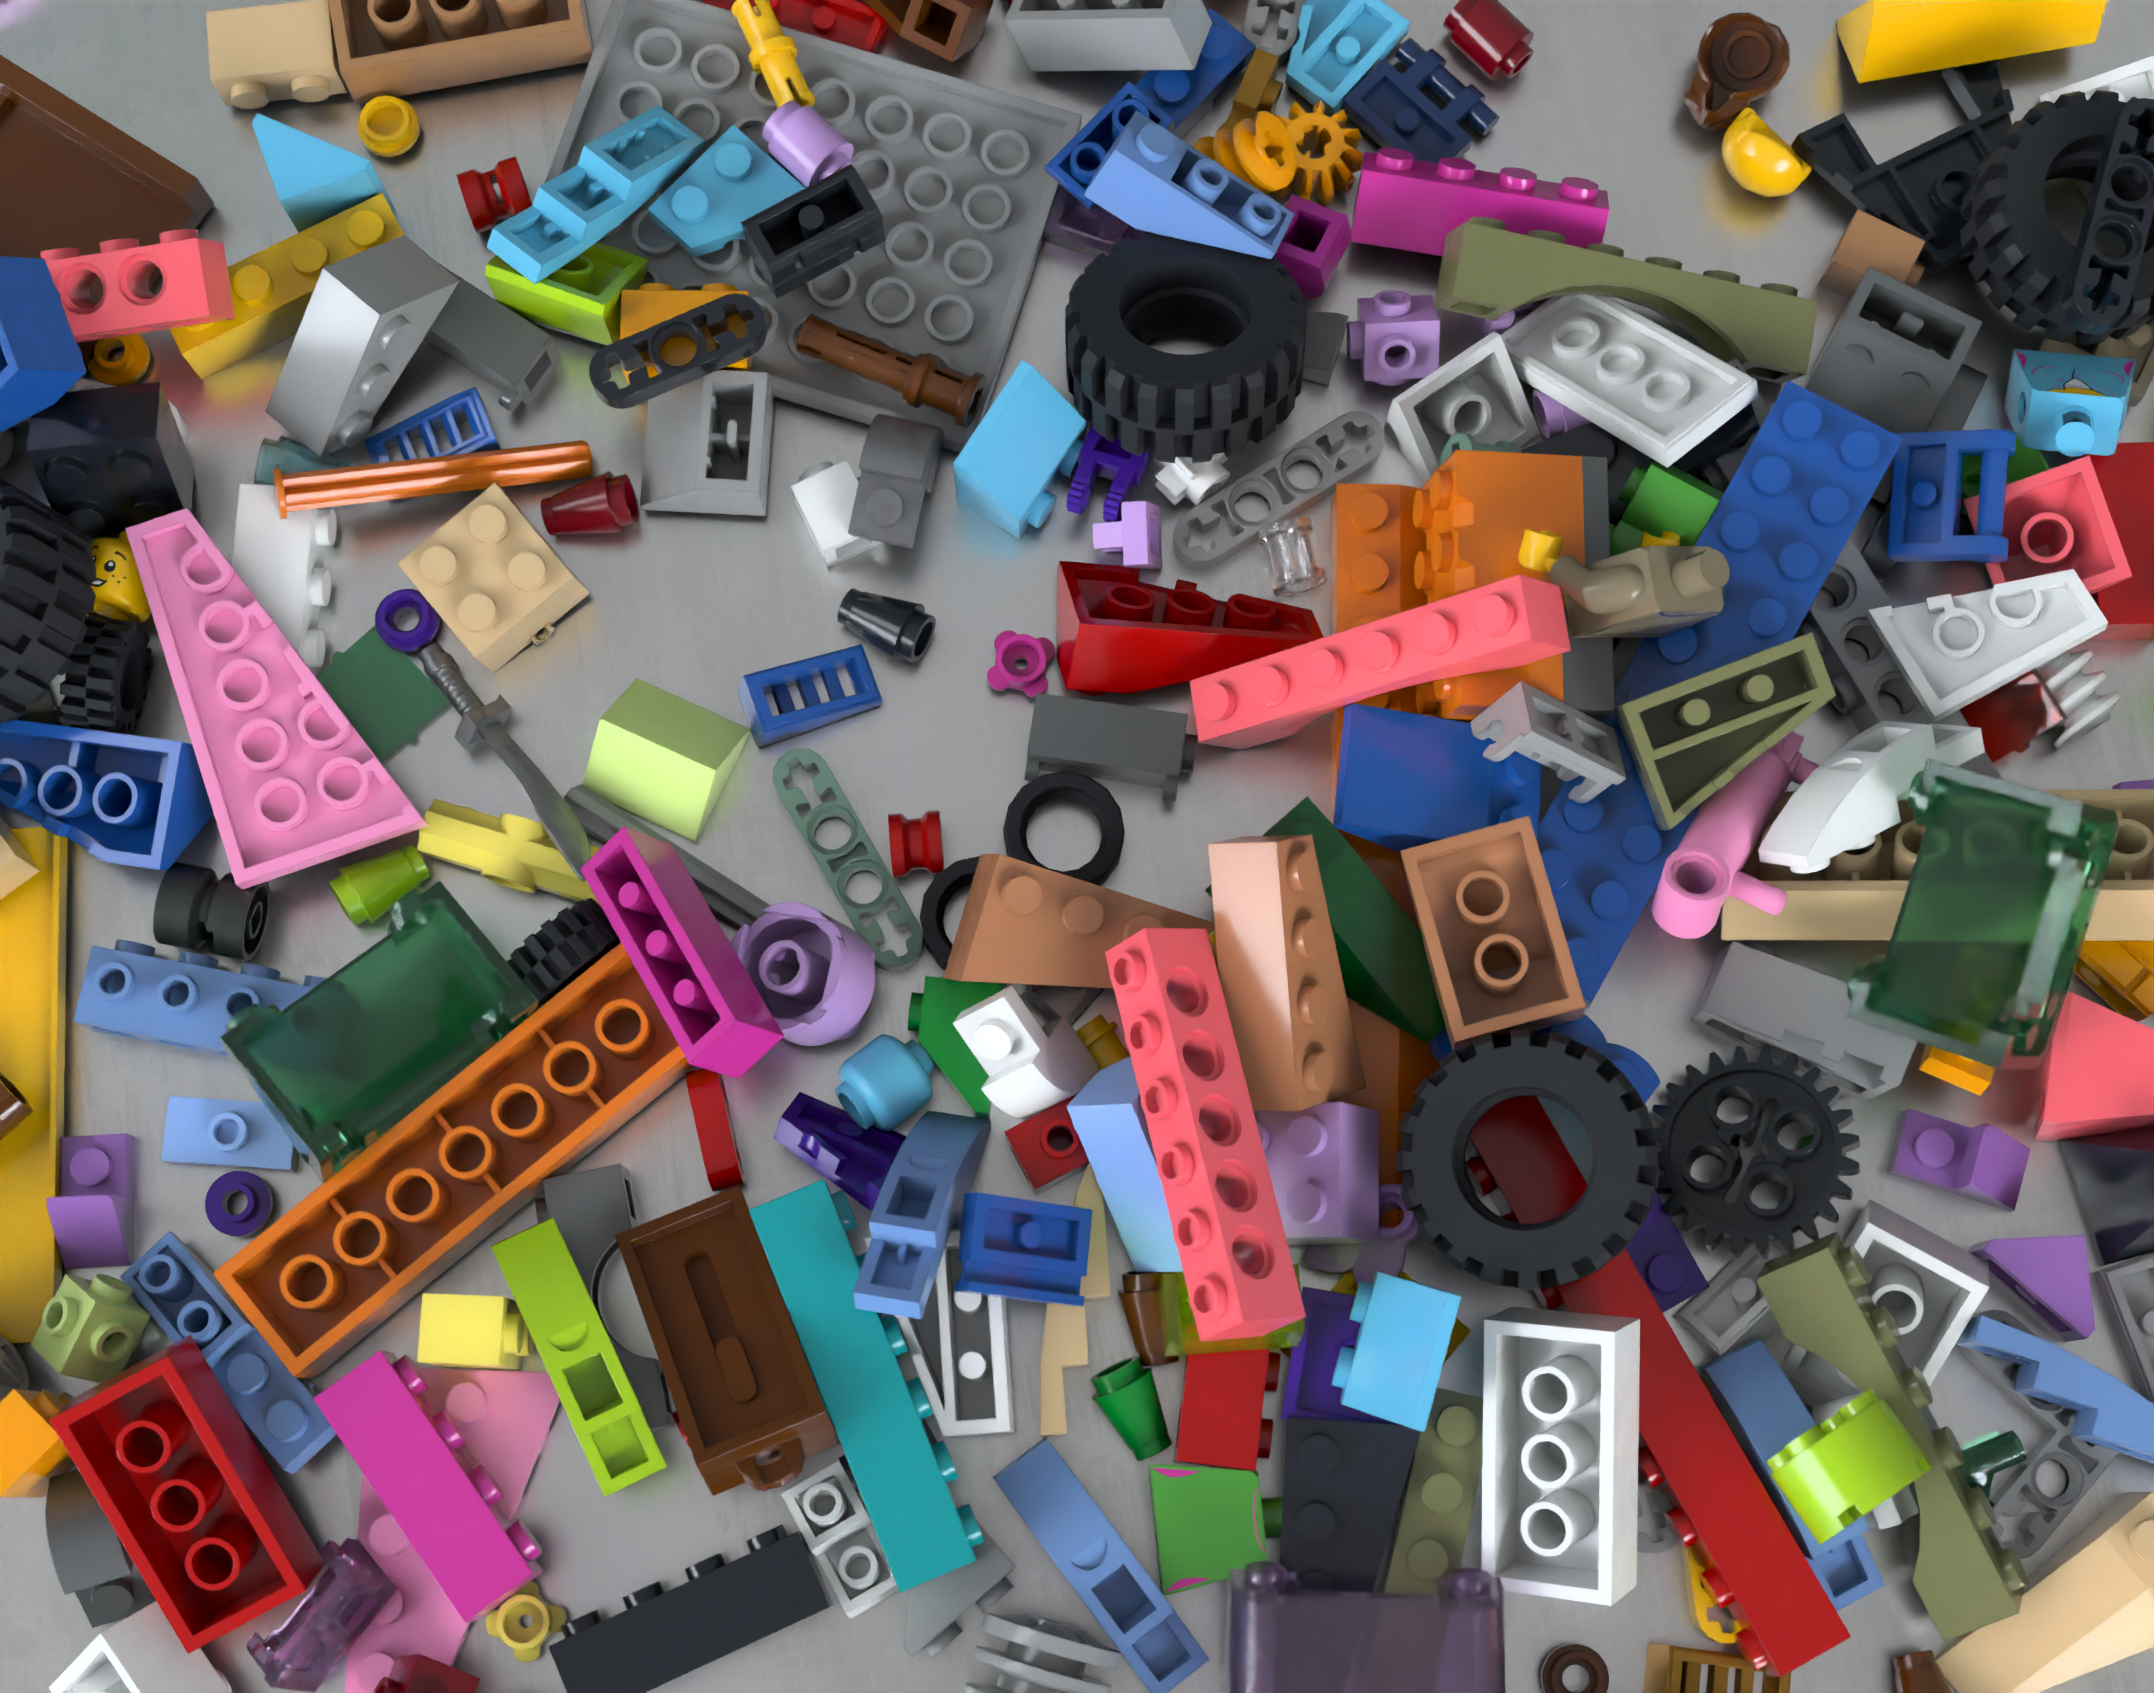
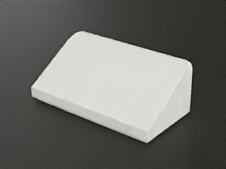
(1733, 1305)

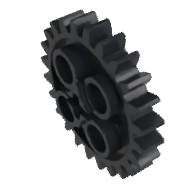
(1807, 1173)

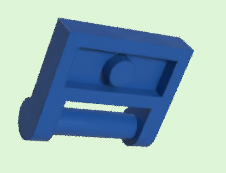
(1930, 495)

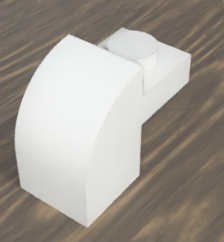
(1025, 1062)

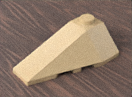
(2075, 1614)

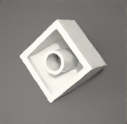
(141, 1657)

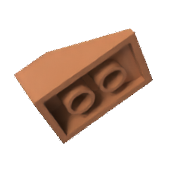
(1492, 933)

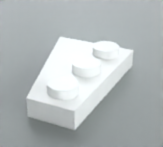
(1984, 639)

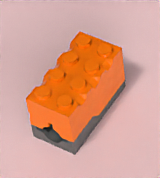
(1474, 532)

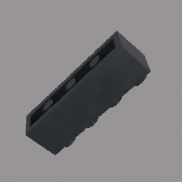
(695, 1622)

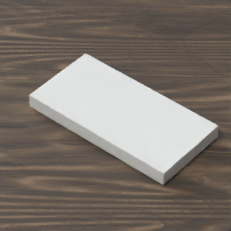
(1627, 374)

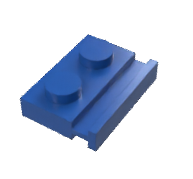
(1023, 1249)

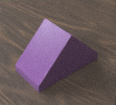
(2047, 1278)

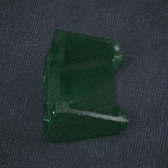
(1987, 918)
(380, 1031)

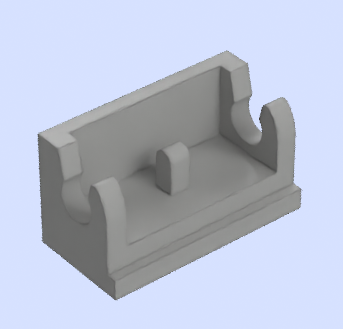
(1554, 737)

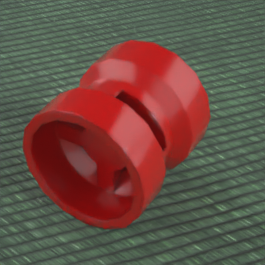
(482, 198)

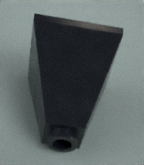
(2115, 1190)

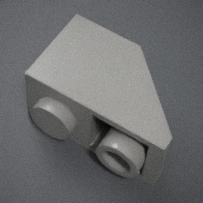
(939, 1602)

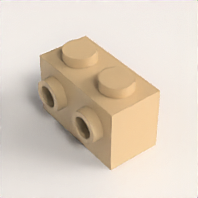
(273, 53)

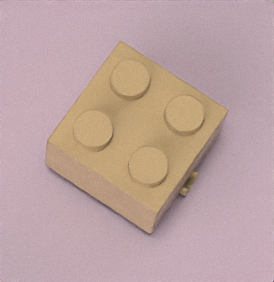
(493, 578)

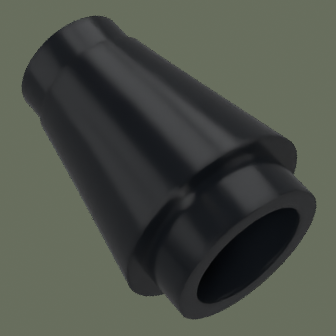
(888, 623)

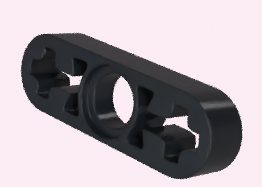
(687, 325)

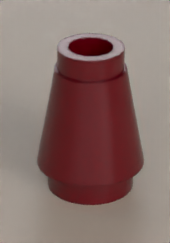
(592, 506)

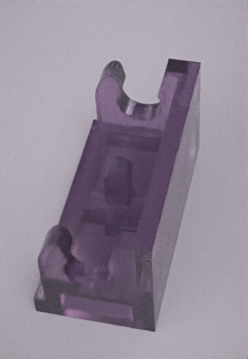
(325, 1621)

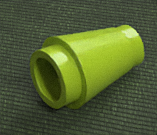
(374, 885)

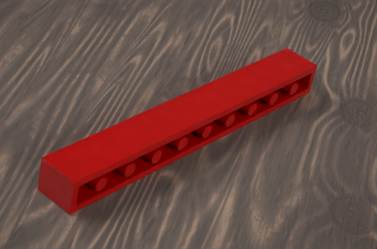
(1682, 1434)

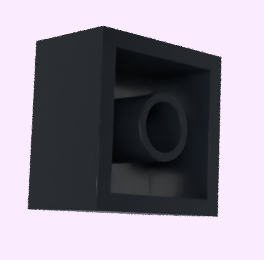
(111, 457)

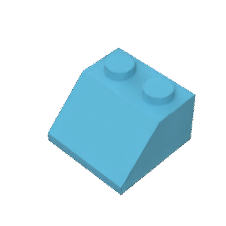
(1020, 453)
(1396, 1349)

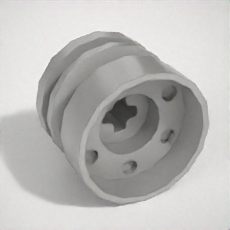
(1041, 1657)

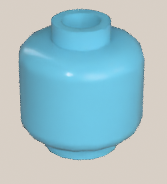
(885, 1082)

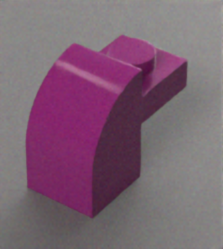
(1313, 245)

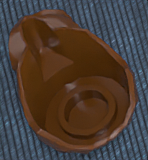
(1737, 64)

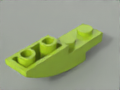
(578, 1356)

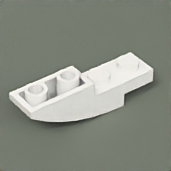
(1859, 789)

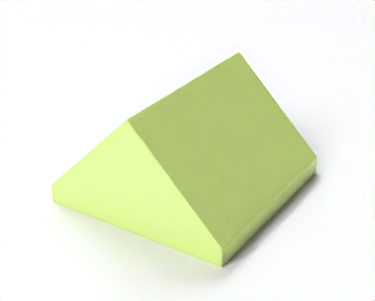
(663, 758)

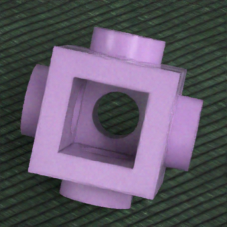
(1394, 337)

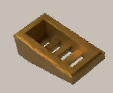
(1679, 1670)

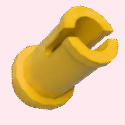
(1102, 1041)

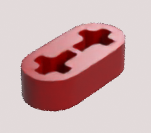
(715, 1129)

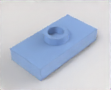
(225, 1135)

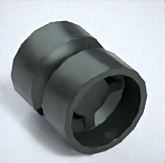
(201, 909)

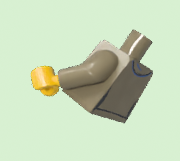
(1634, 592)

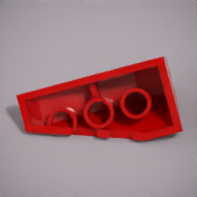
(1148, 636)

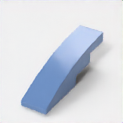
(2106, 1408)

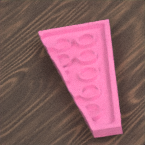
(270, 741)
(505, 1430)

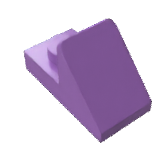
(1959, 1159)
(96, 1202)

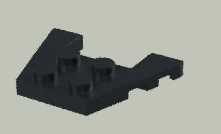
(1926, 184)

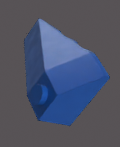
(107, 791)

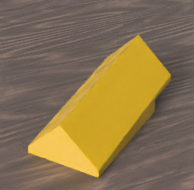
(1930, 35)

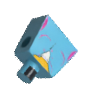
(2068, 401)

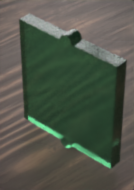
(382, 693)

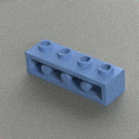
(174, 1001)

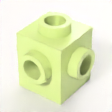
(90, 1328)

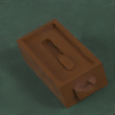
(727, 1344)

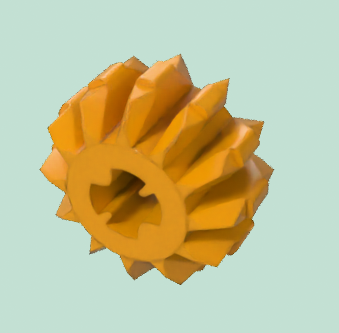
(1333, 142)

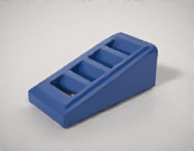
(443, 415)
(815, 714)

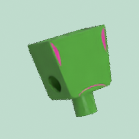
(1208, 1523)

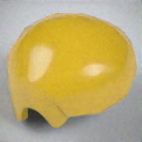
(1761, 158)

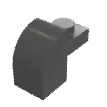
(90, 1554)

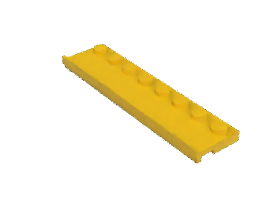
(34, 1060)

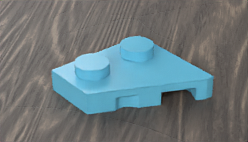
(1340, 47)
(720, 192)

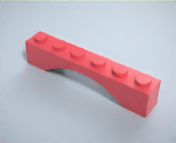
(1452, 637)

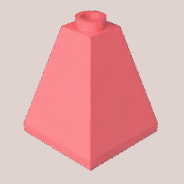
(2095, 1074)

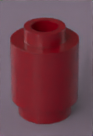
(1490, 37)

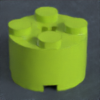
(1847, 1465)

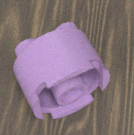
(808, 972)

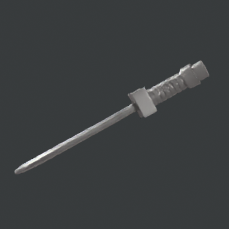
(487, 723)

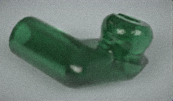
(1991, 1457)

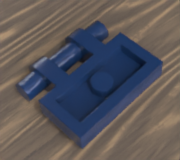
(1403, 118)

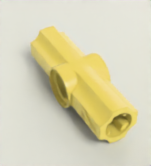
(504, 849)

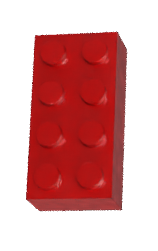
(188, 1494)

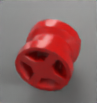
(916, 843)

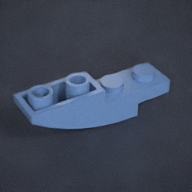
(917, 1211)
(191, 1301)
(1765, 1418)
(1101, 1568)

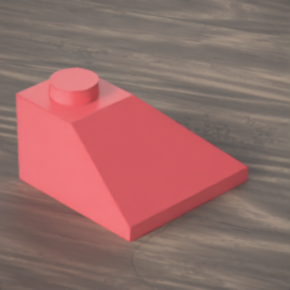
(2056, 526)

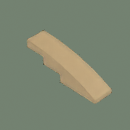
(1065, 1326)

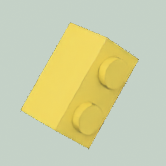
(472, 1332)

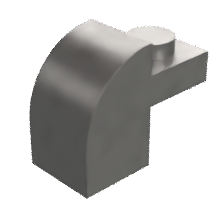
(895, 474)

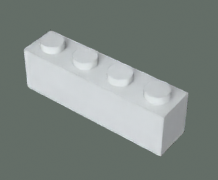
(286, 565)

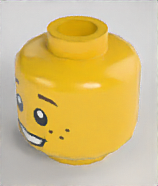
(118, 581)

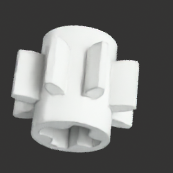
(1191, 479)

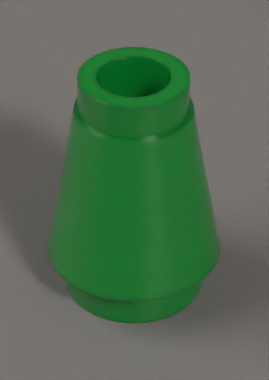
(1132, 1406)

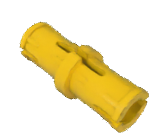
(772, 53)

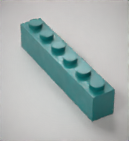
(865, 1389)

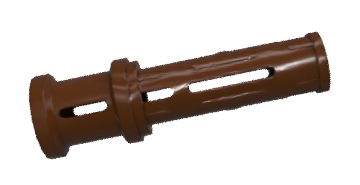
(917, 378)

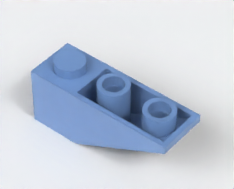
(1182, 194)

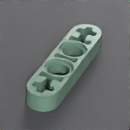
(853, 857)

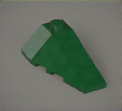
(1373, 936)

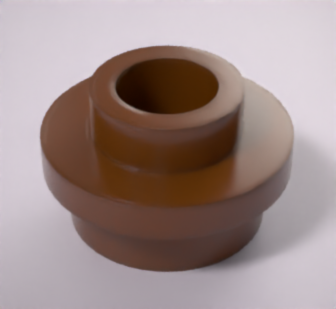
(1574, 1654)

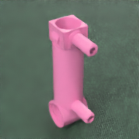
(1720, 841)

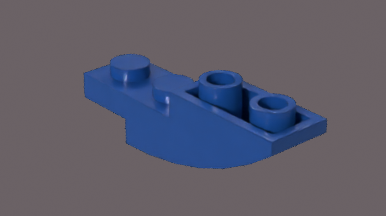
(1166, 97)

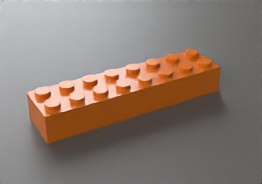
(456, 1167)

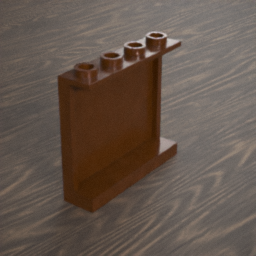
(81, 180)

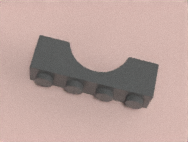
(589, 1213)

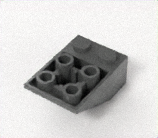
(1892, 357)

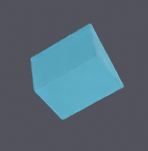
(313, 175)

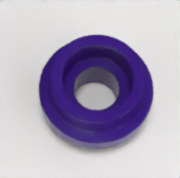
(399, 604)
(257, 1209)

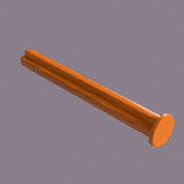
(430, 476)

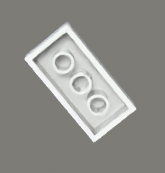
(1561, 1453)

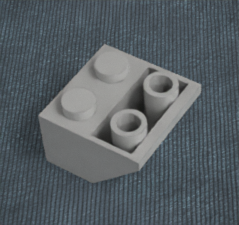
(709, 445)

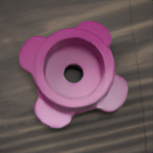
(1013, 647)

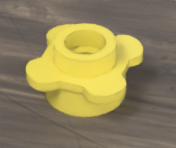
(526, 1641)

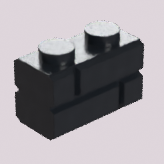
(813, 231)

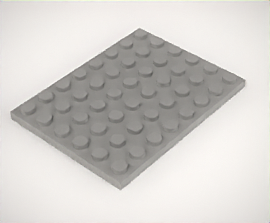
(939, 154)

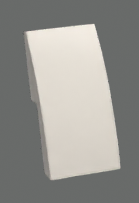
(842, 1538)

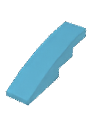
(596, 195)

